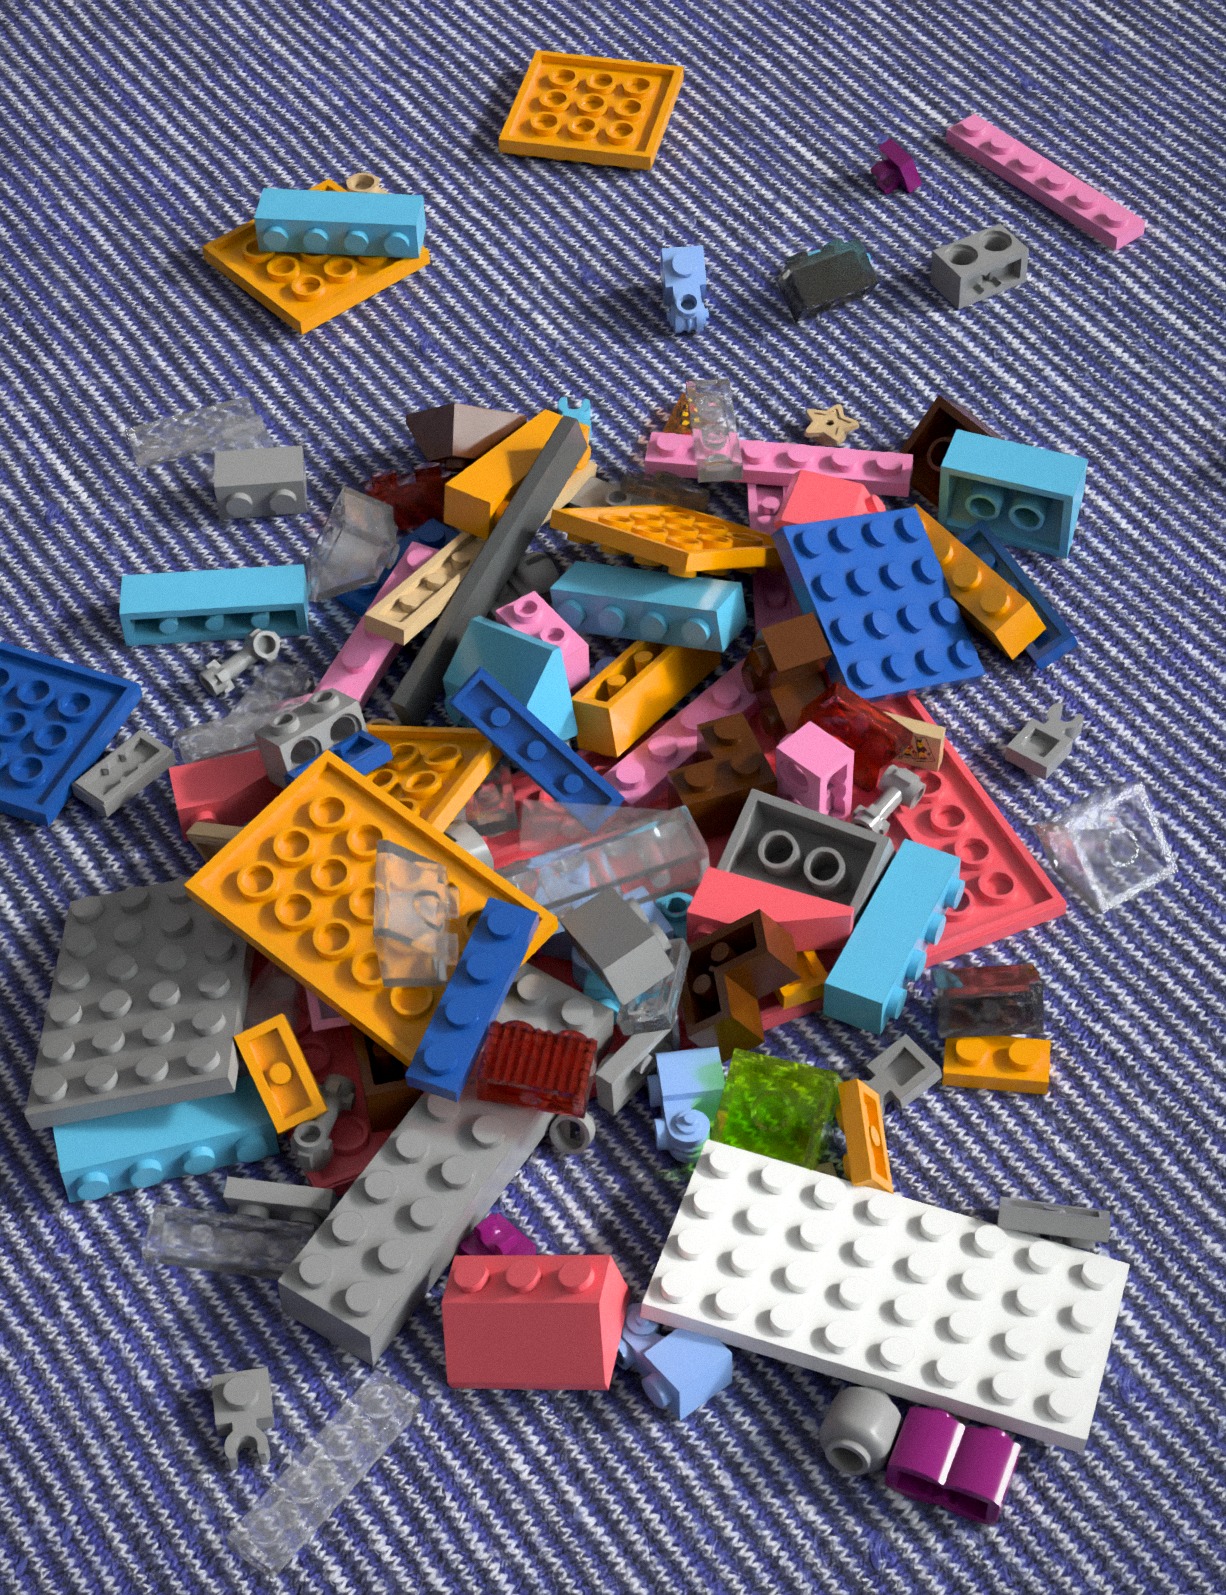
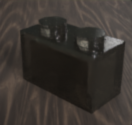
(826, 278)
(987, 1001)

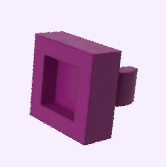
(895, 169)
(496, 1237)

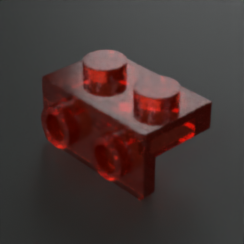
(413, 495)

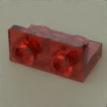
(861, 727)

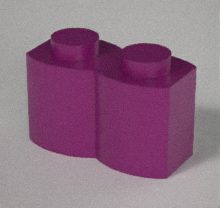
(953, 1464)

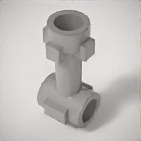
(257, 647)
(898, 787)
(311, 1138)

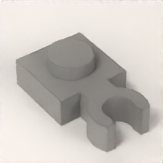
(1045, 746)
(901, 1073)
(242, 1411)

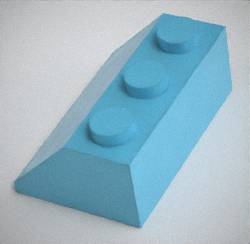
(1019, 491)
(522, 665)

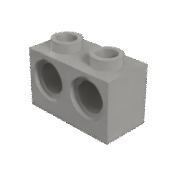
(979, 266)
(309, 729)

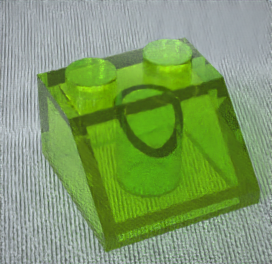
(777, 1108)

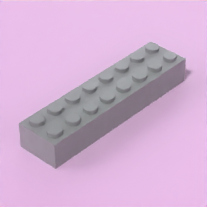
(427, 1190)

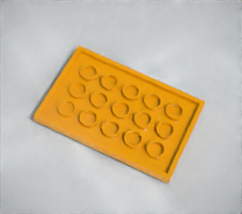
(305, 895)

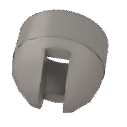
(563, 1131)

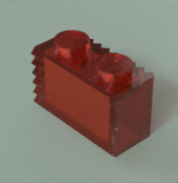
(537, 1068)

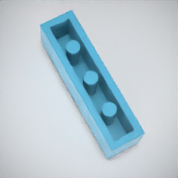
(340, 223)
(213, 604)
(650, 606)
(893, 937)
(164, 1142)

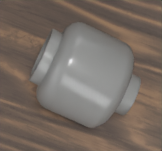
(860, 1430)

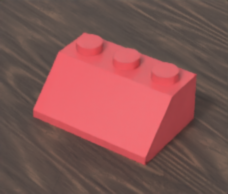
(824, 497)
(533, 1321)

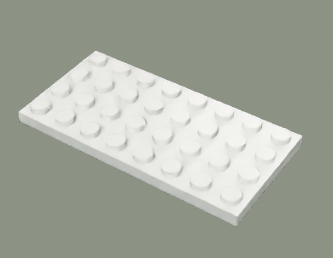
(890, 1294)

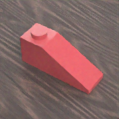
(222, 790)
(728, 897)

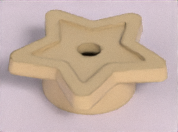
(364, 183)
(829, 426)

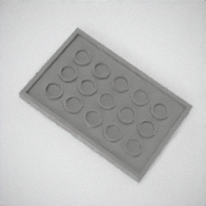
(140, 1007)

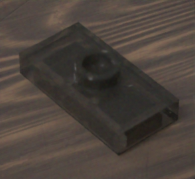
(664, 488)

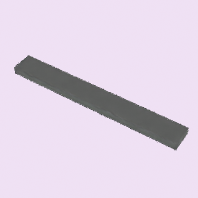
(490, 570)

